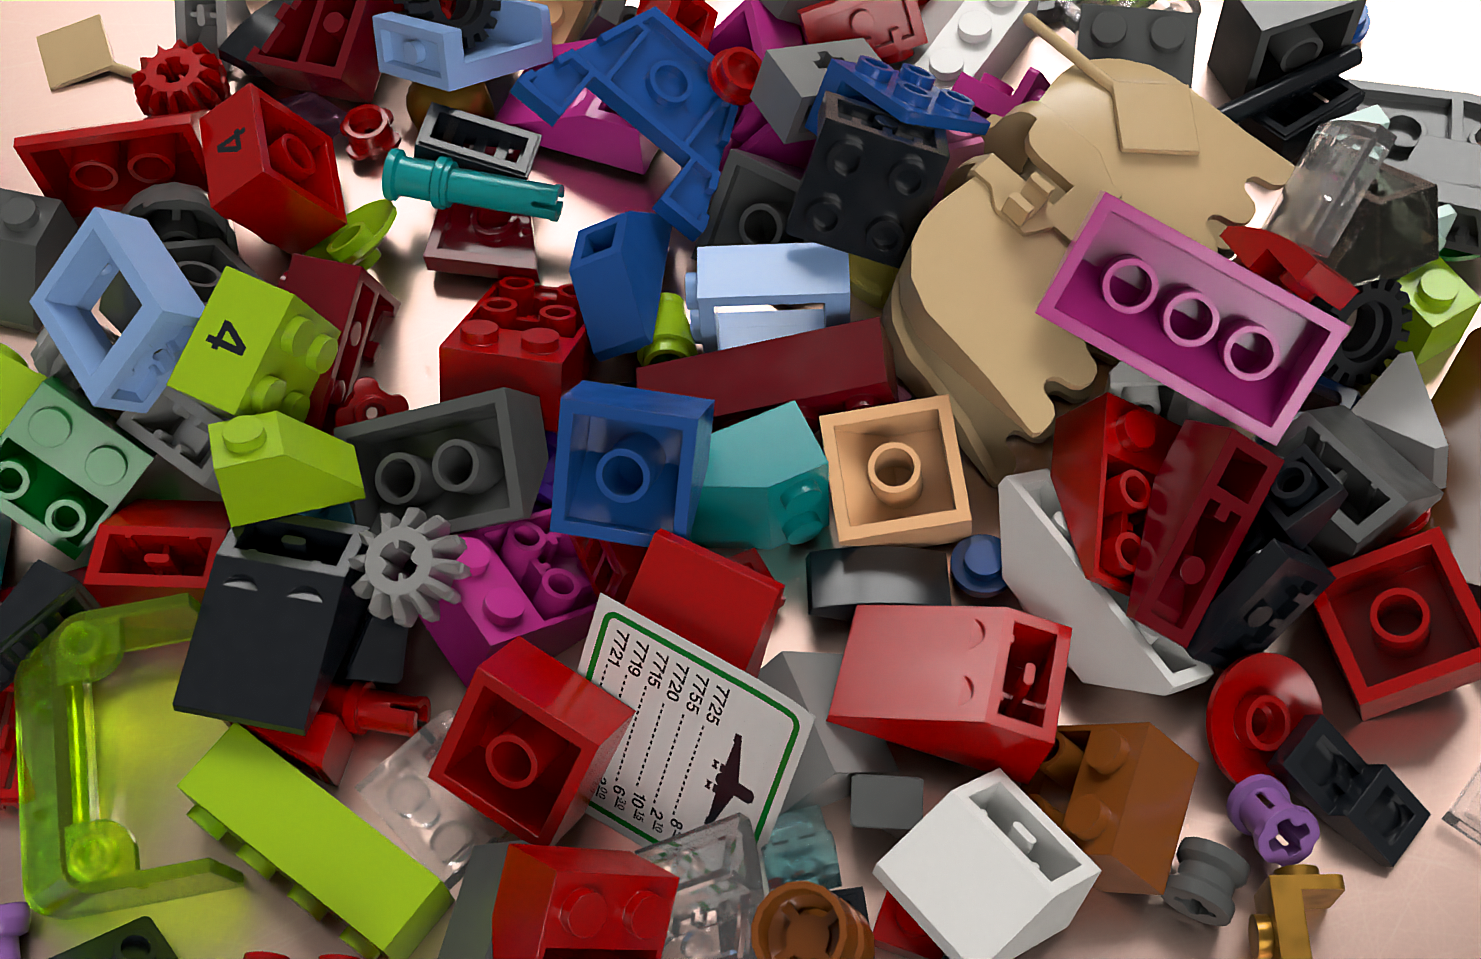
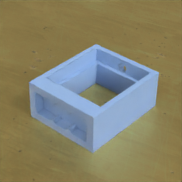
(765, 277)
(128, 372)

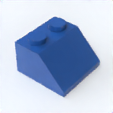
(629, 462)

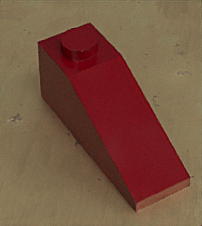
(1196, 525)

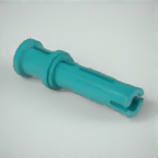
(446, 184)

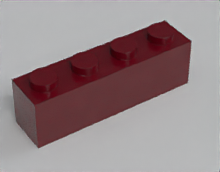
(819, 369)

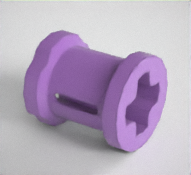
(1280, 816)

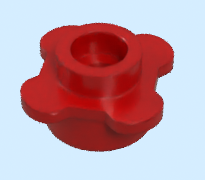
(369, 131)
(367, 395)

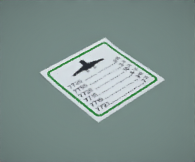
(700, 735)

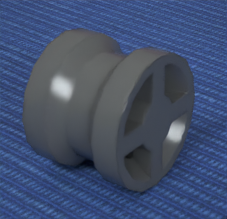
(1206, 881)

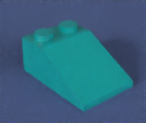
(763, 484)

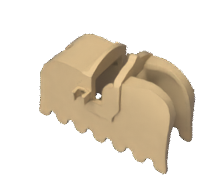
(991, 245)

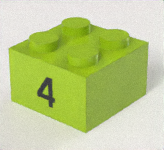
(255, 350)

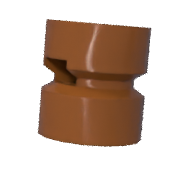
(809, 923)

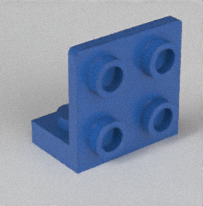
(902, 93)

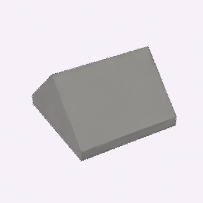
(831, 750)

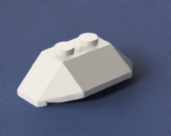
(1050, 584)

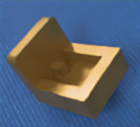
(1280, 904)

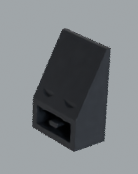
(274, 623)

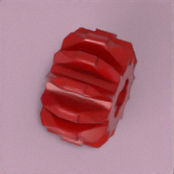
(180, 80)

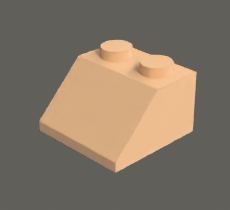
(897, 475)

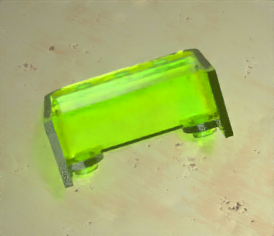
(68, 854)

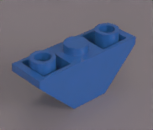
(620, 279)

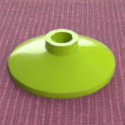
(361, 236)

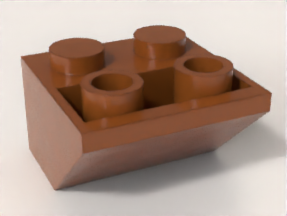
(1119, 799)

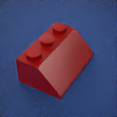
(114, 160)

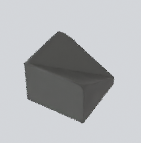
(886, 803)

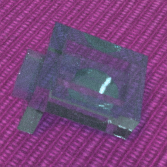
(801, 850)

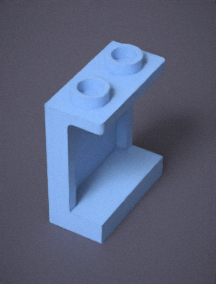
(435, 52)

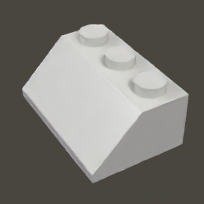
(971, 38)

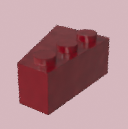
(324, 48)
(355, 306)

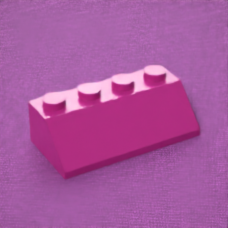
(1190, 318)

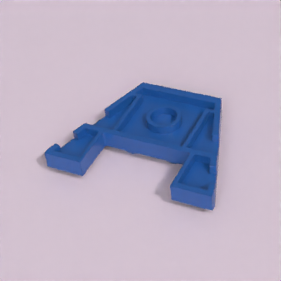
(661, 87)

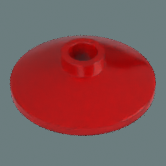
(1255, 711)

